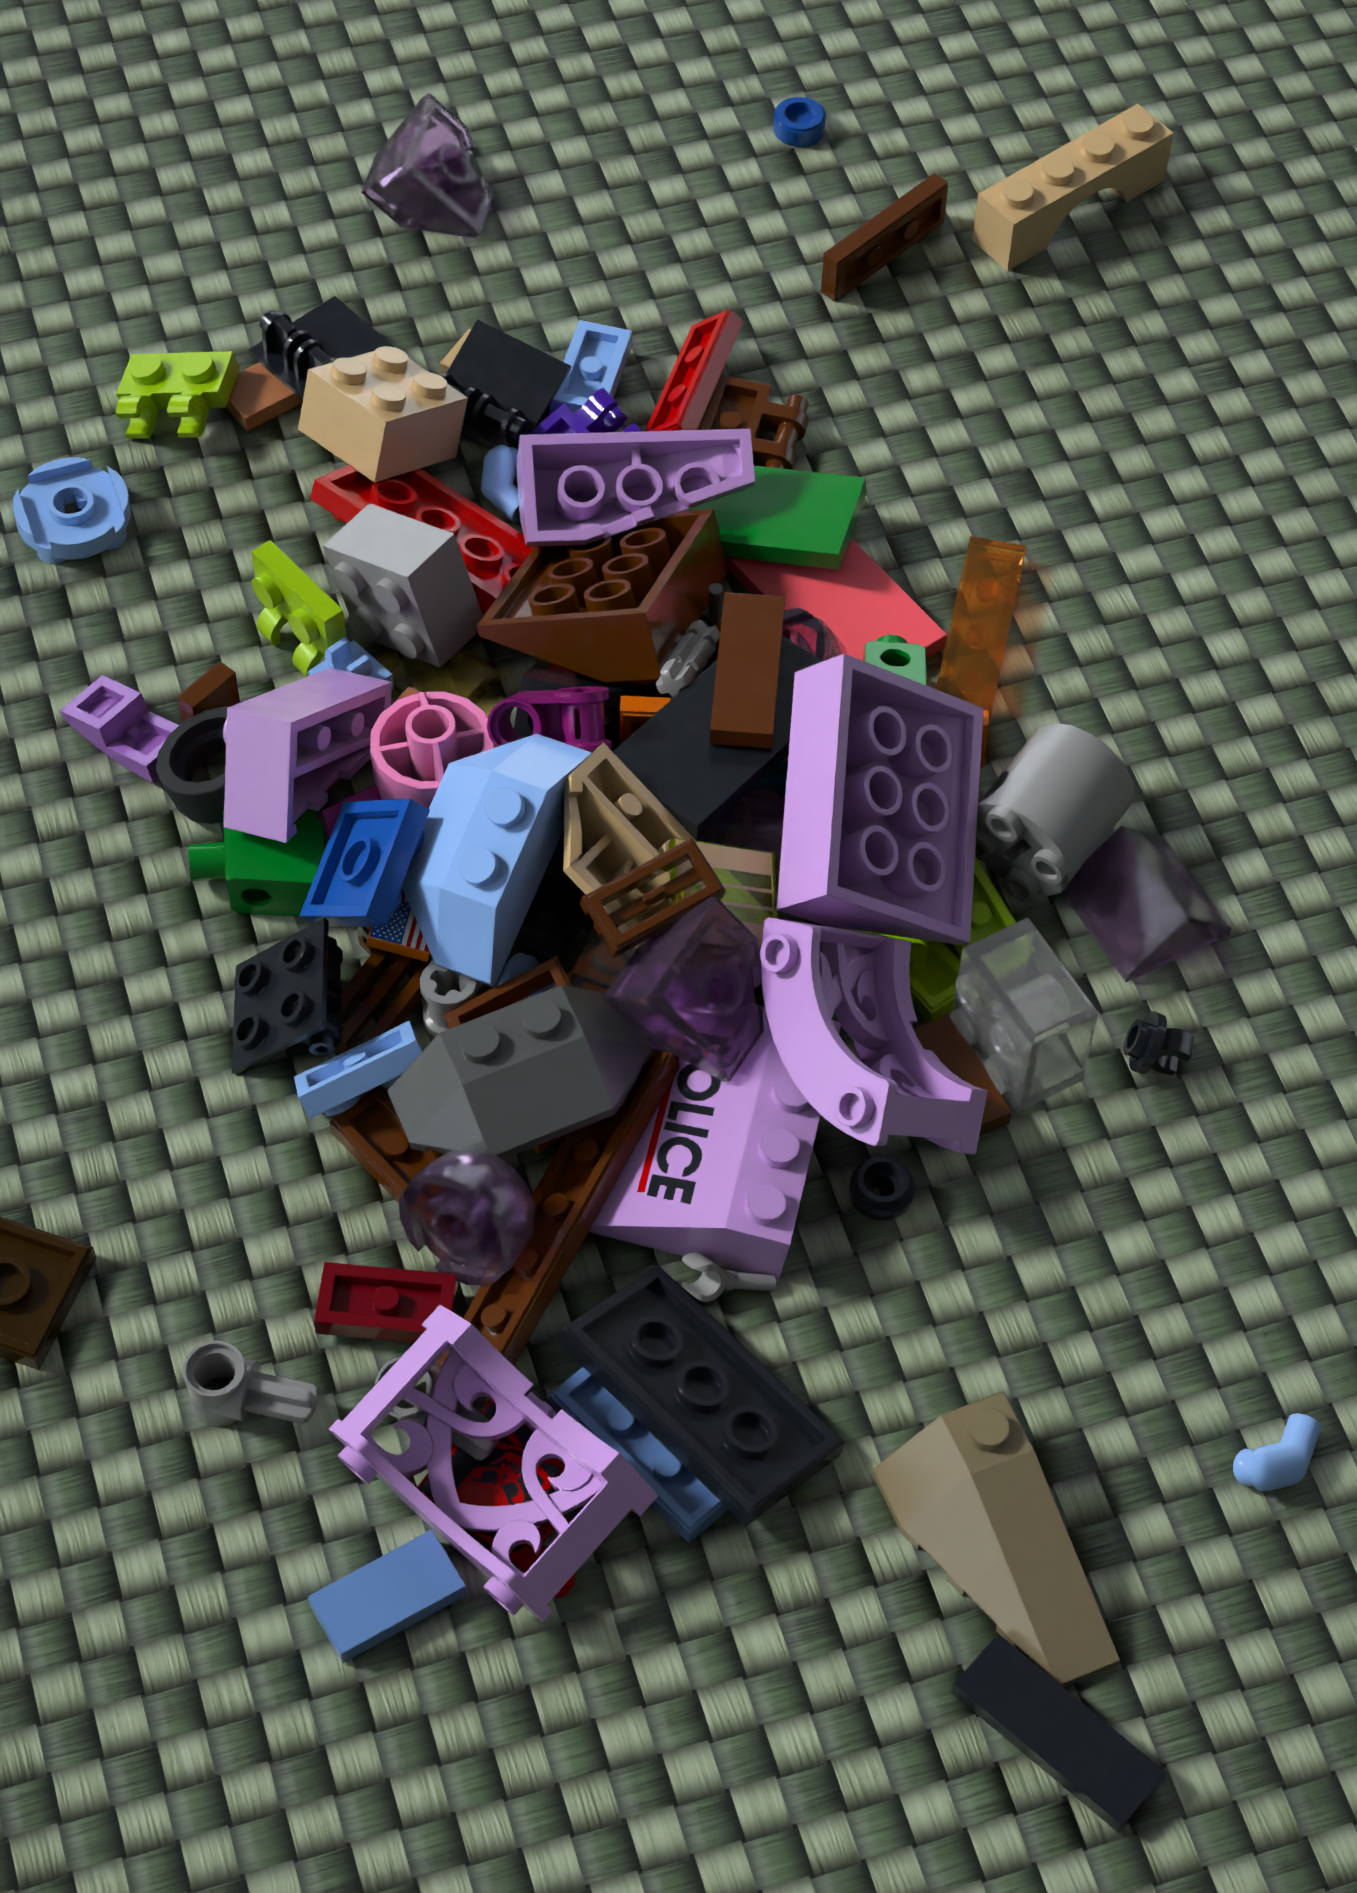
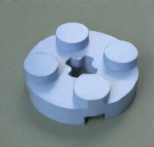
(78, 535)

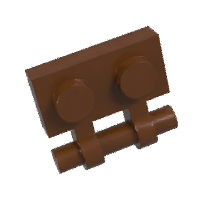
(748, 405)

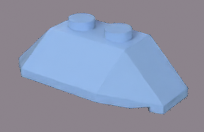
(488, 851)

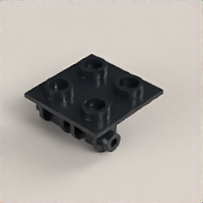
(312, 341)
(505, 385)
(288, 998)

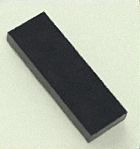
(1059, 1733)

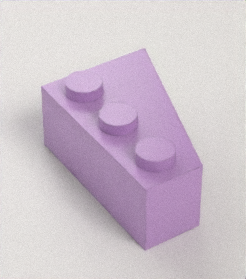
(295, 746)

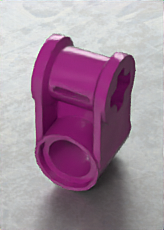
(563, 714)

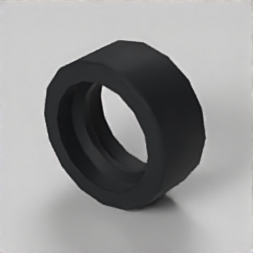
(183, 754)

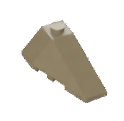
(988, 1519)

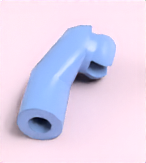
(498, 480)
(1279, 1463)

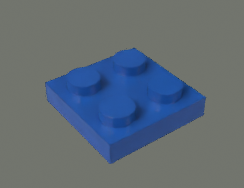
(366, 863)

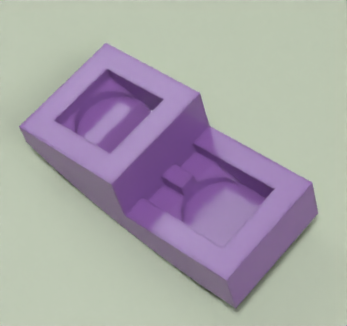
(120, 725)

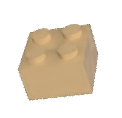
(382, 413)

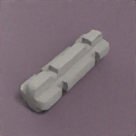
(688, 658)

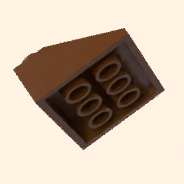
(614, 602)

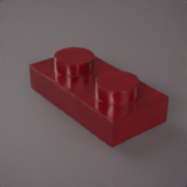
(380, 1301)

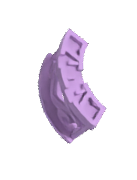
(867, 985)
(476, 1370)

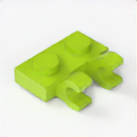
(178, 382)
(296, 599)

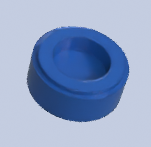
(799, 121)

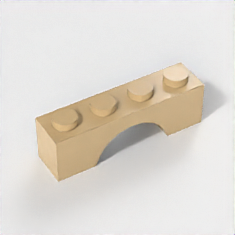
(1025, 209)

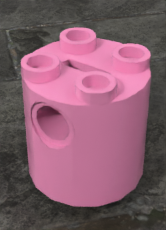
(419, 740)

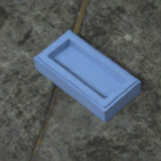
(387, 1596)

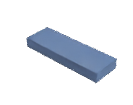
(682, 1497)

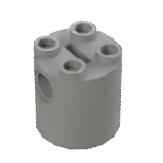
(1051, 810)

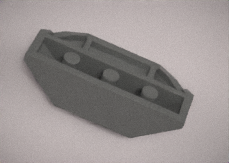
(521, 1075)

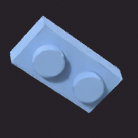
(597, 362)
(340, 1080)

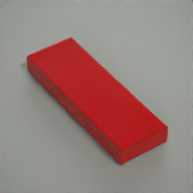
(696, 373)

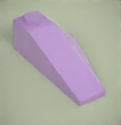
(609, 482)

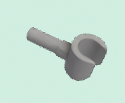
(716, 1280)

